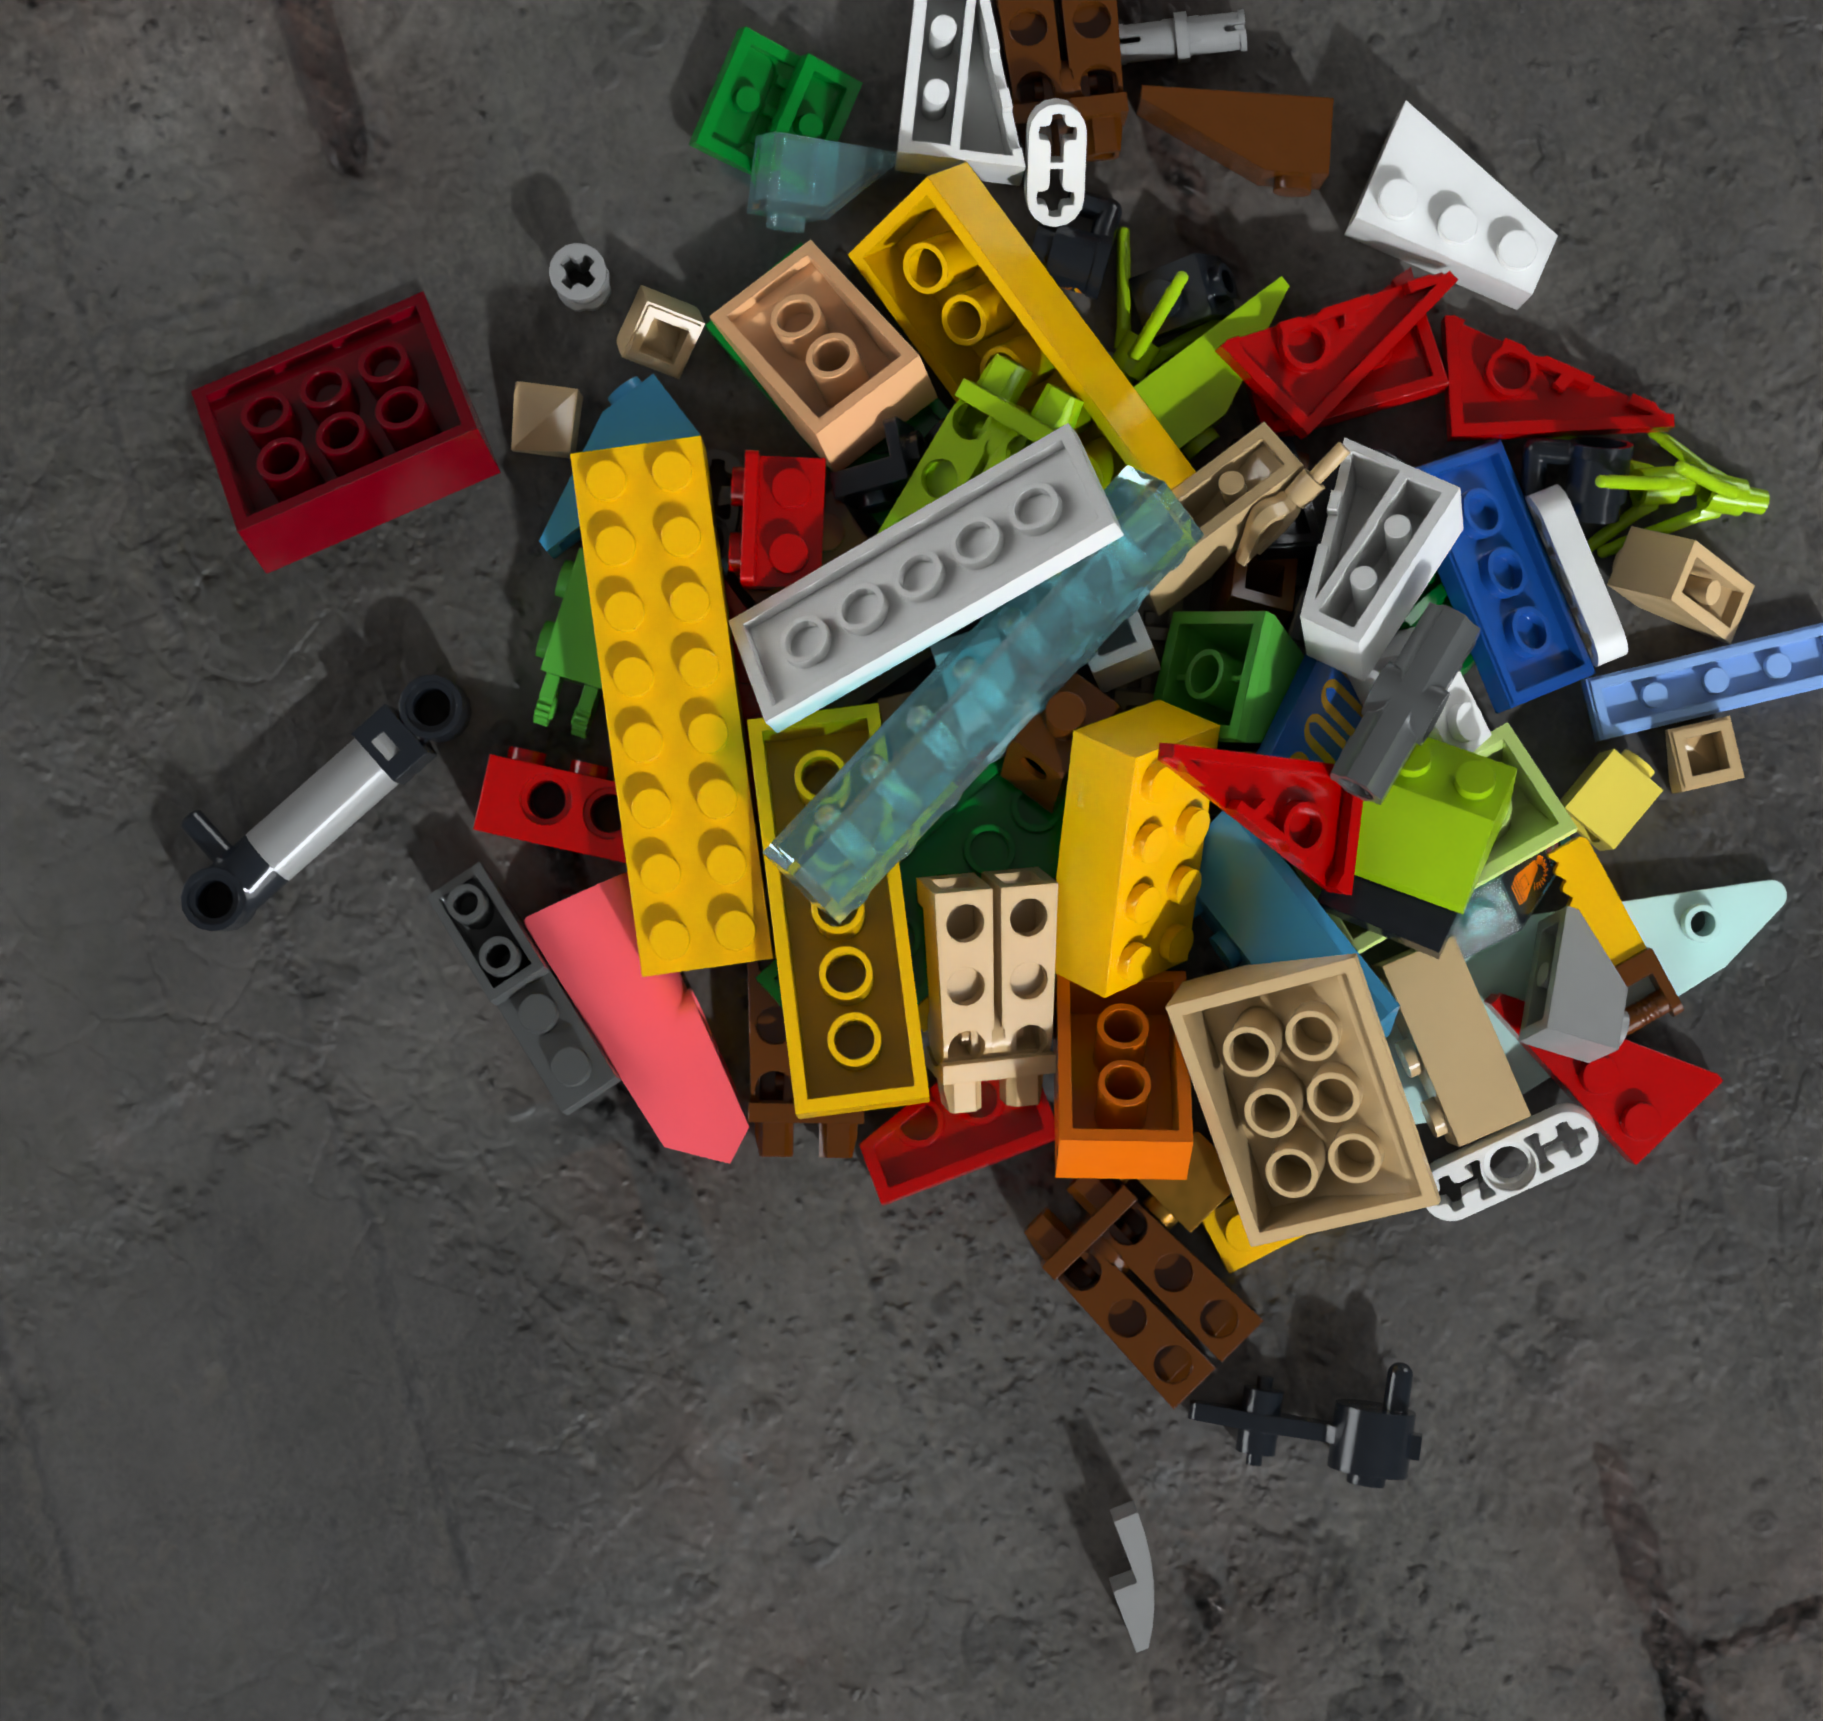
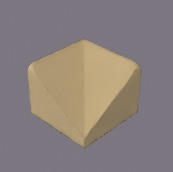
(660, 332)
(545, 419)
(1702, 755)

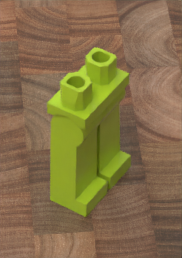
(982, 432)

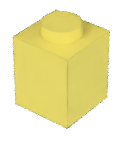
(1611, 797)

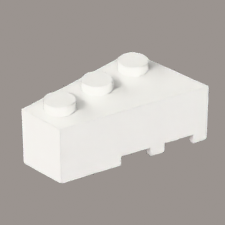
(957, 95)
(1449, 215)
(1375, 557)

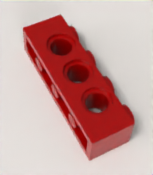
(509, 810)

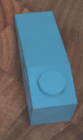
(637, 415)

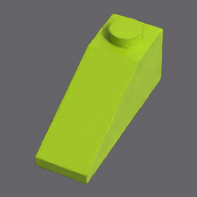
(1197, 385)

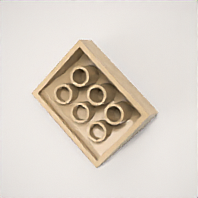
(1301, 1096)

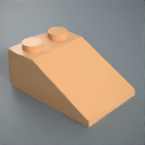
(825, 355)

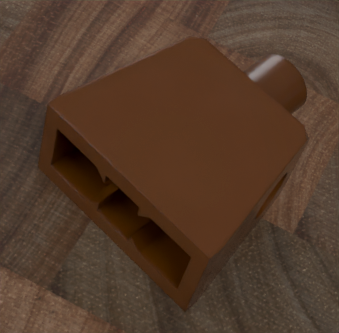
(1049, 741)

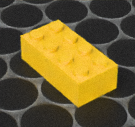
(1129, 849)

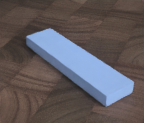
(1705, 682)

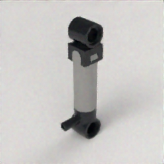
(383, 754)

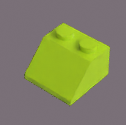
(1436, 824)

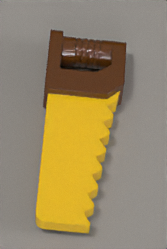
(1611, 924)

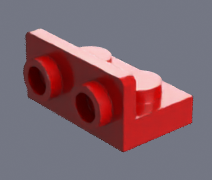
(779, 519)

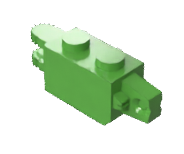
(570, 650)

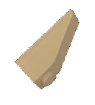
(1220, 503)

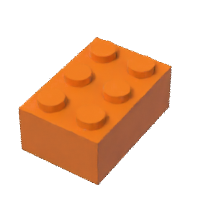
(1120, 1083)

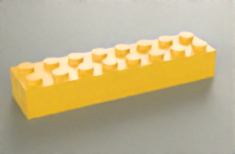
(673, 706)

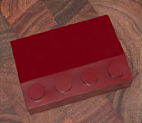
(343, 433)

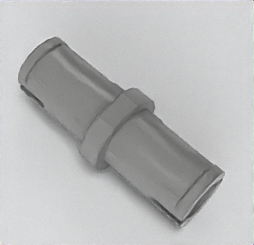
(1182, 37)

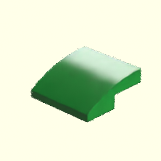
(769, 91)

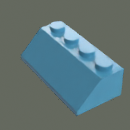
(1266, 911)

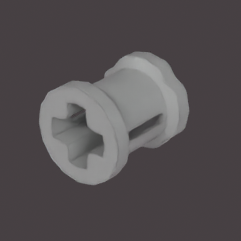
(583, 259)

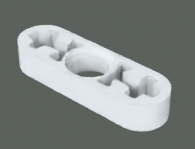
(1578, 574)
(1501, 1188)

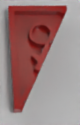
(1318, 359)
(1512, 394)
(1282, 803)
(1629, 1093)

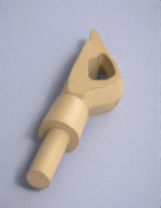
(1275, 514)

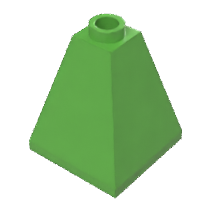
(1228, 669)

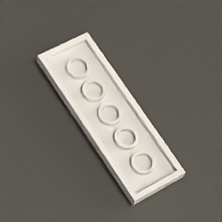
(924, 578)

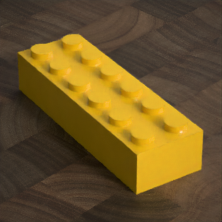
(975, 290)
(846, 983)

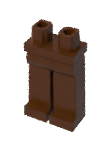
(1085, 77)
(771, 1084)
(1093, 1268)

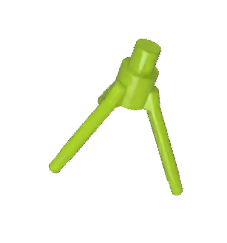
(1135, 352)
(1647, 489)
(1717, 496)

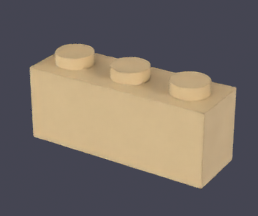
(1451, 1045)

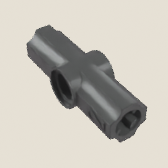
(1405, 703)

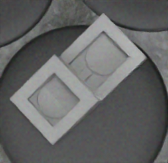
(1136, 1586)

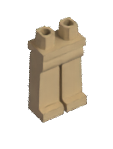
(990, 983)

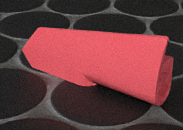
(643, 1024)

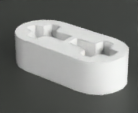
(1070, 162)

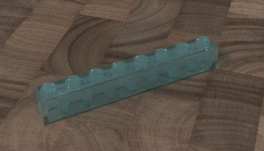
(978, 704)

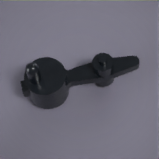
(1365, 1437)

